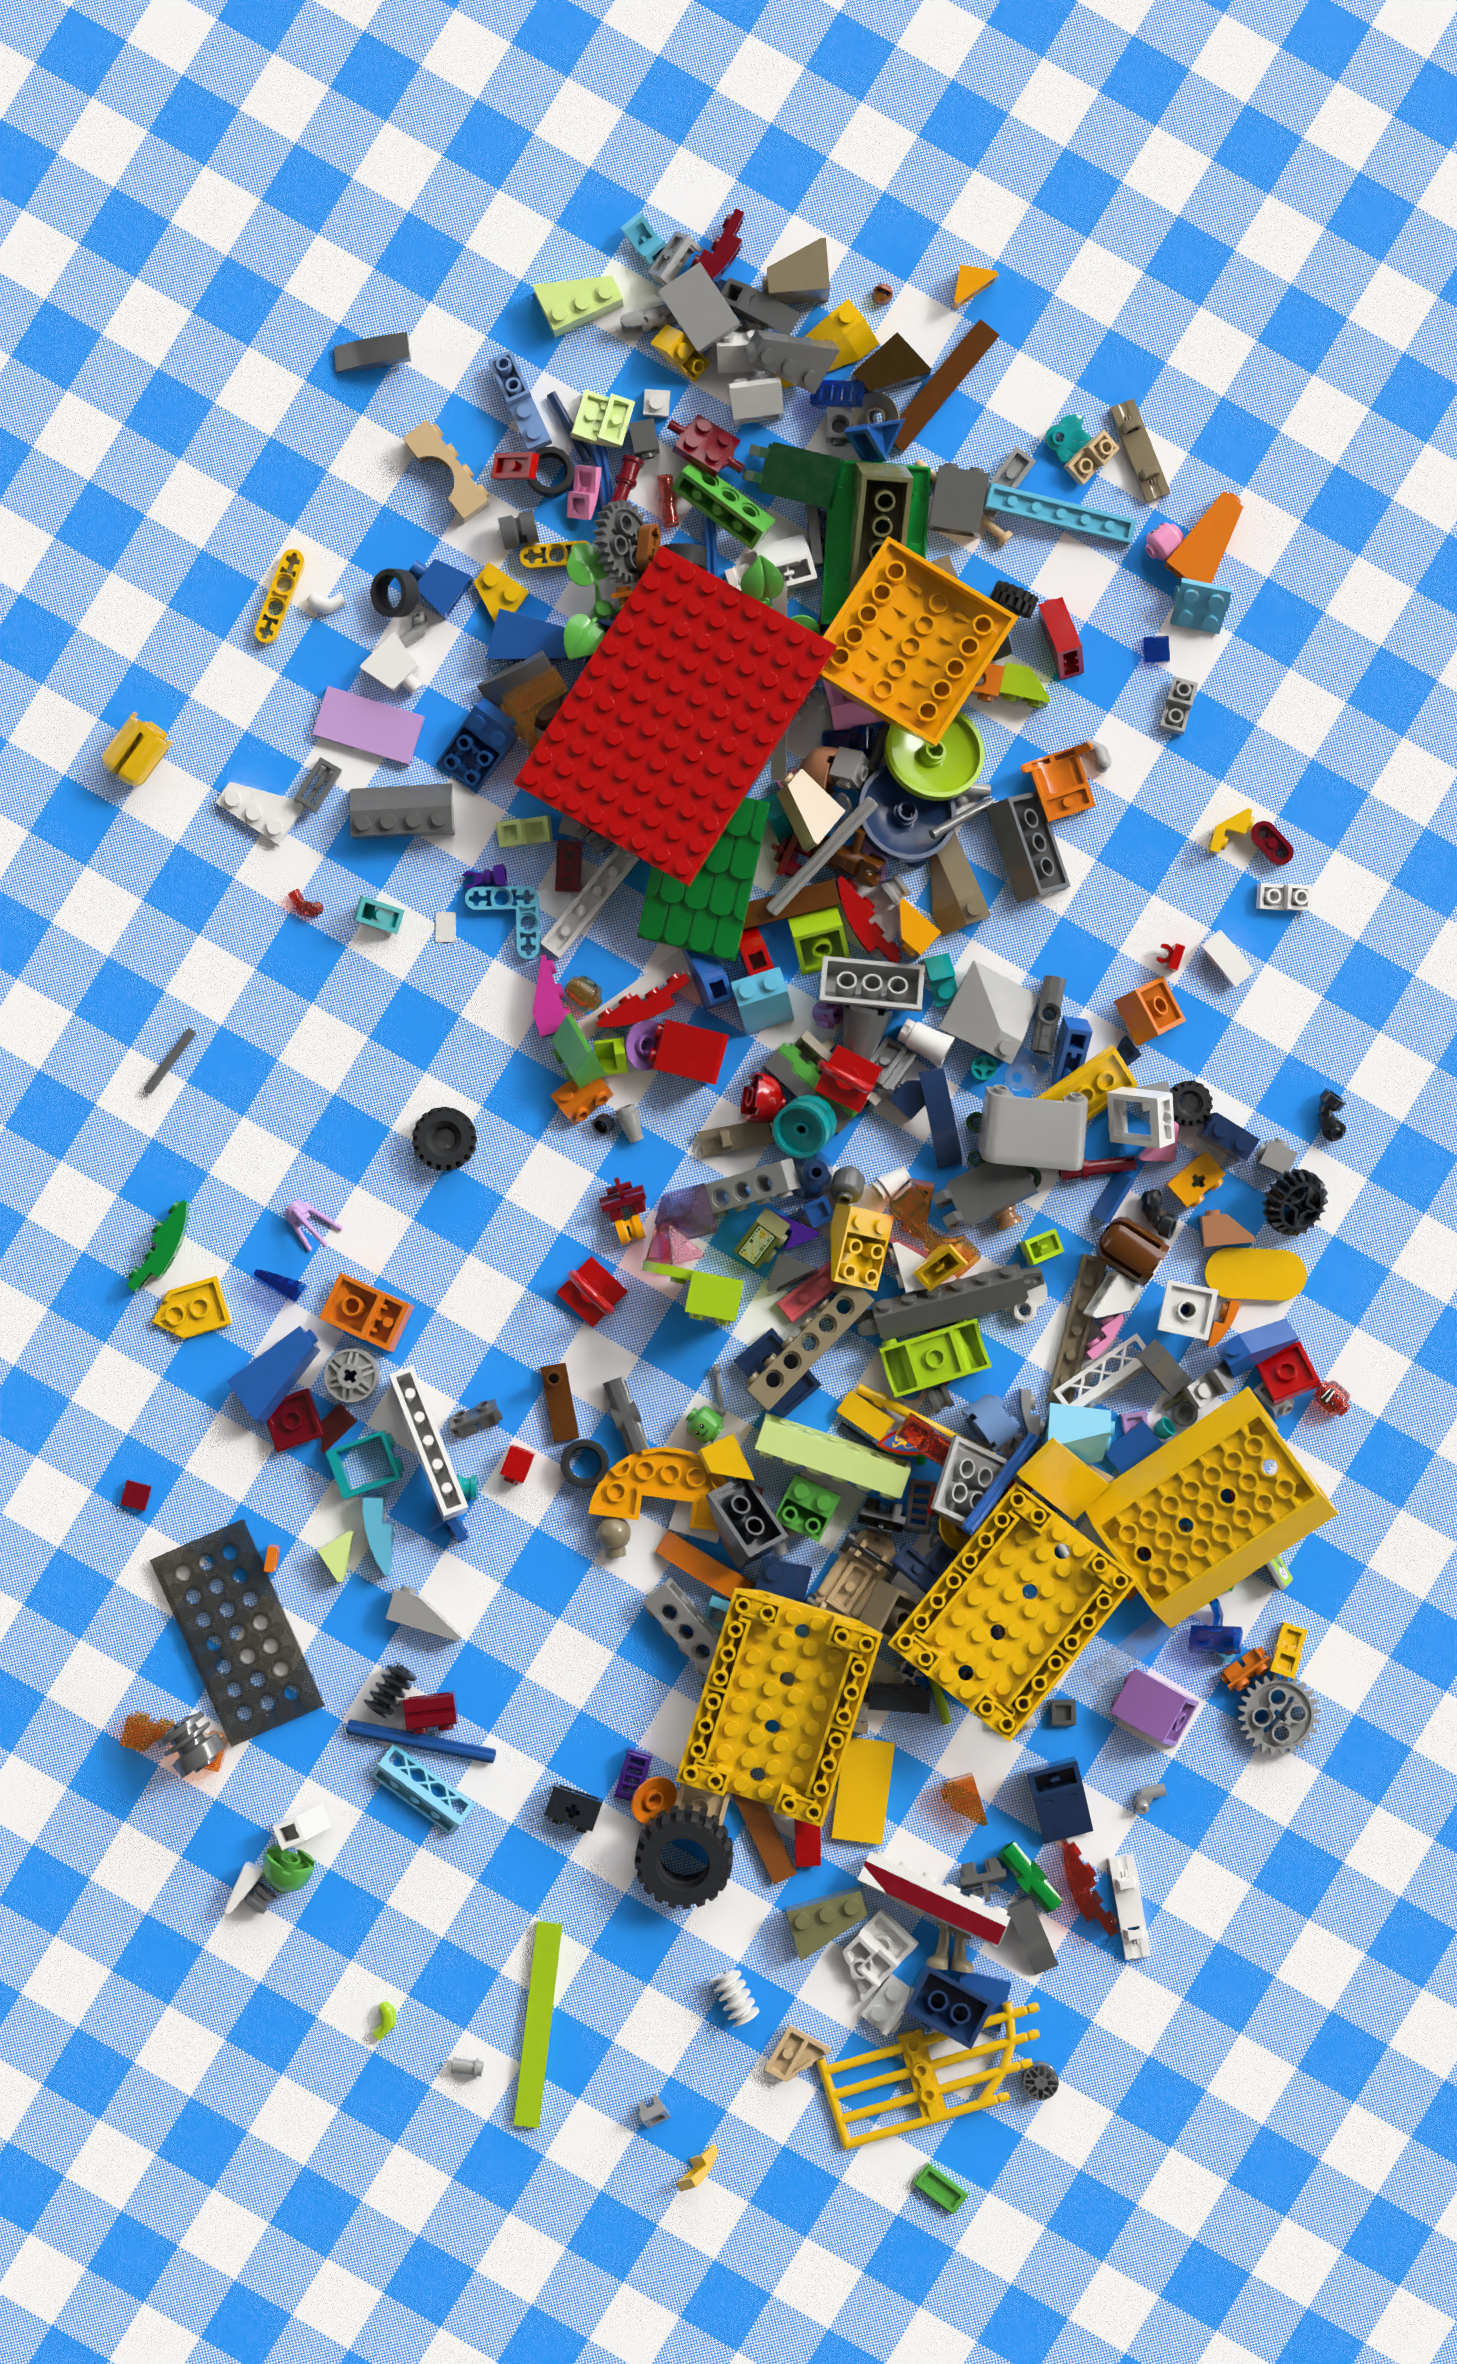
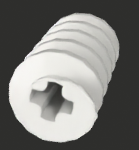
(735, 1996)

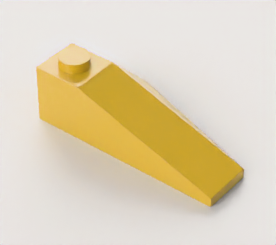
(848, 331)

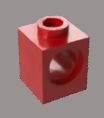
(517, 1464)

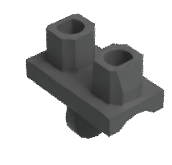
(993, 1875)

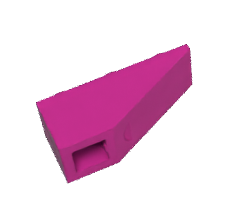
(548, 1007)

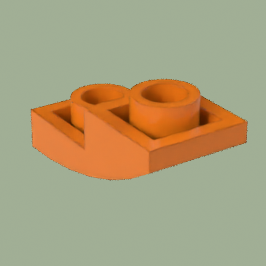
(1218, 1330)

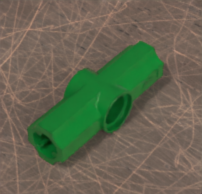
(1030, 1877)

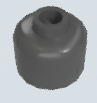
(847, 1185)

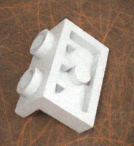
(887, 2005)

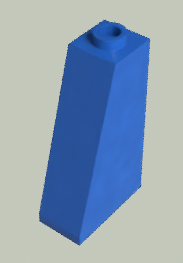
(522, 636)
(274, 1373)

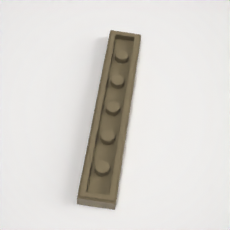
(1076, 1327)

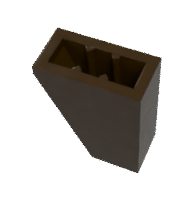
(892, 367)

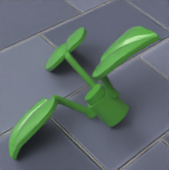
(766, 582)
(580, 633)

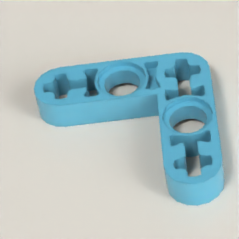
(521, 911)

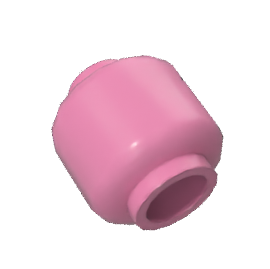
(1163, 541)

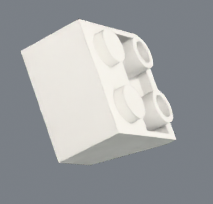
(731, 349)
(756, 399)
(792, 560)

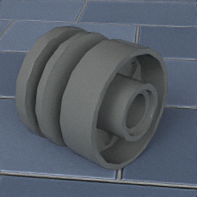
(191, 1744)

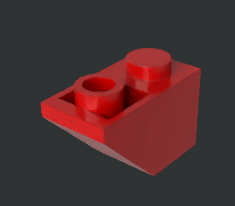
(754, 952)

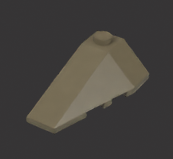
(954, 890)

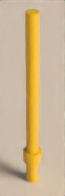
(881, 1400)

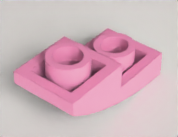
(1110, 1328)

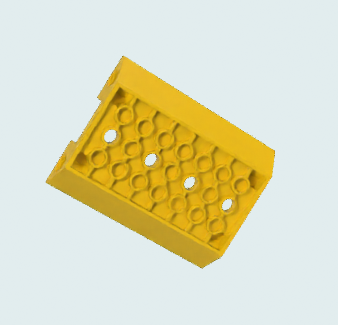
(1187, 1482)
(986, 1590)
(812, 1712)

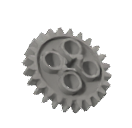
(1296, 1729)

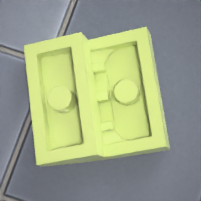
(602, 419)

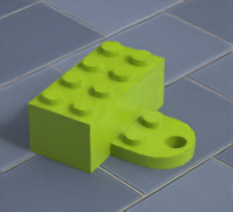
(708, 1293)

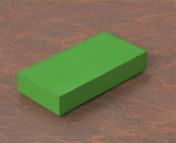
(940, 2188)

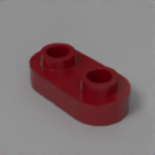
(1273, 841)

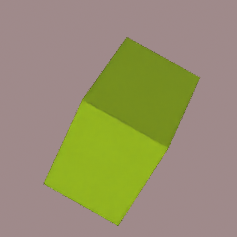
(1041, 1247)

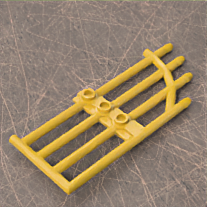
(924, 2079)

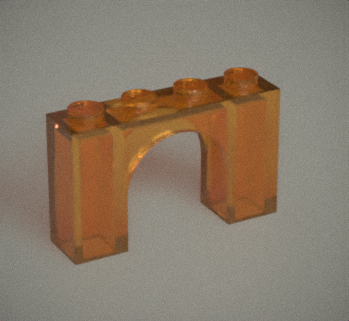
(528, 698)

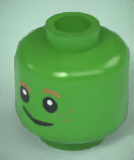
(704, 1424)

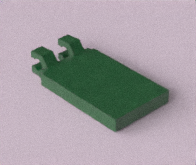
(797, 474)

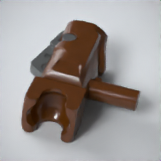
(853, 862)

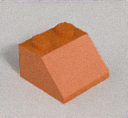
(1149, 1010)

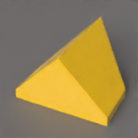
(726, 1458)

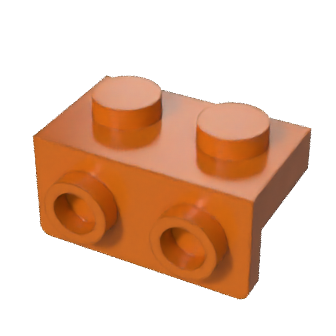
(581, 1102)

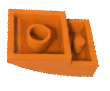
(366, 1312)

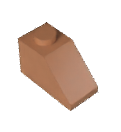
(1221, 1230)

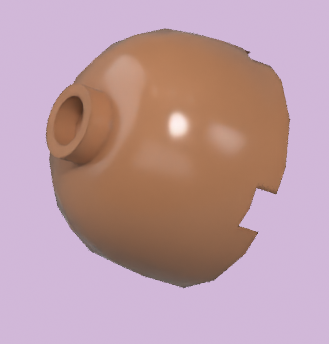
(818, 766)

